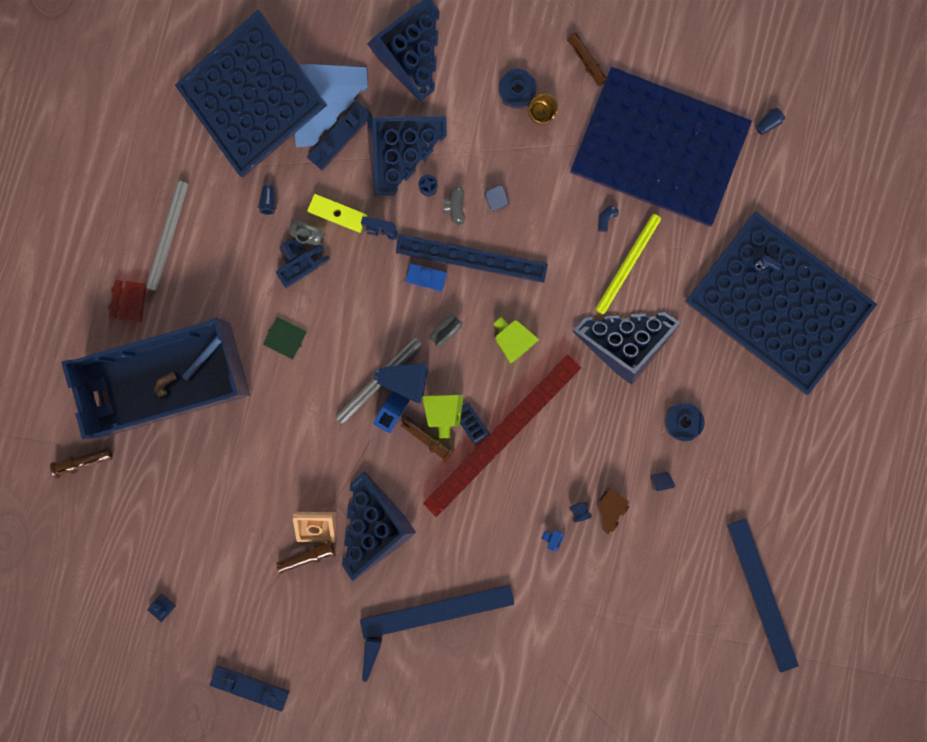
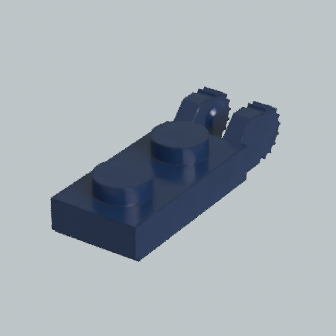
(301, 267)

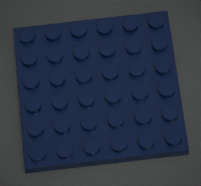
(250, 94)

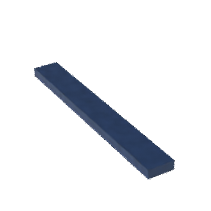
(471, 258)
(762, 595)
(436, 611)

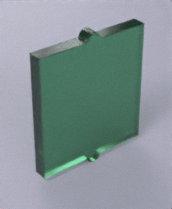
(285, 338)

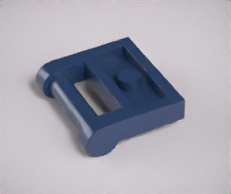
(377, 226)

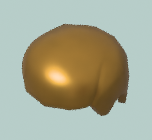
(542, 109)

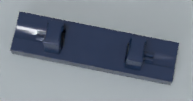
(339, 136)
(249, 688)

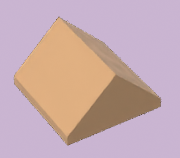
(315, 526)

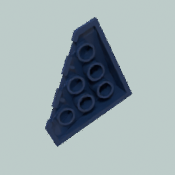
(408, 48)
(398, 146)
(627, 343)
(374, 529)

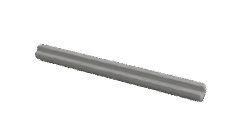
(167, 235)
(373, 386)

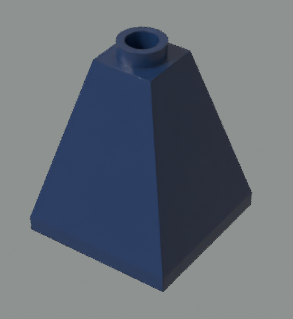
(404, 379)

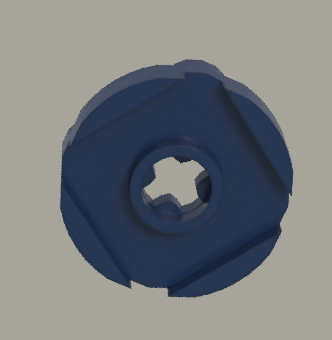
(509, 81)
(691, 430)

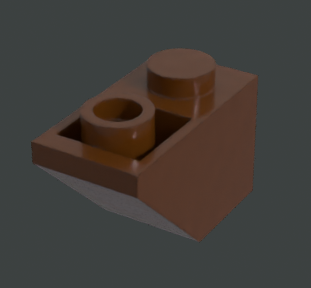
(610, 508)

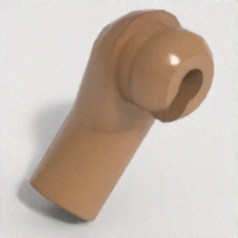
(161, 384)

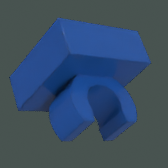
(554, 539)

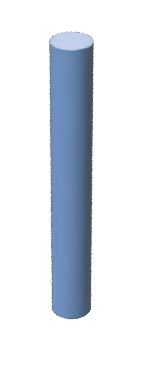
(201, 359)

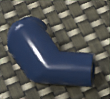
(606, 215)
(766, 261)

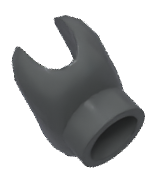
(454, 206)
(306, 233)
(445, 330)

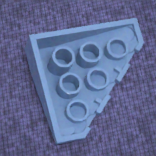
(338, 88)

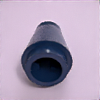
(770, 121)
(267, 200)

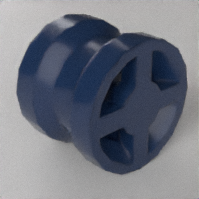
(428, 181)
(580, 512)

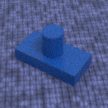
(426, 277)

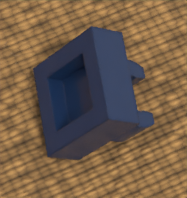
(161, 608)

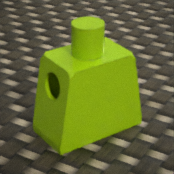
(513, 339)
(443, 412)

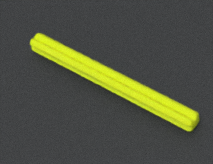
(628, 263)

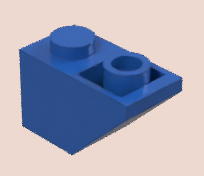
(391, 412)

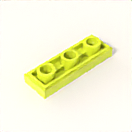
(327, 208)

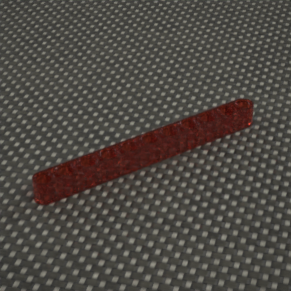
(502, 435)

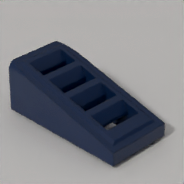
(485, 433)
(372, 648)

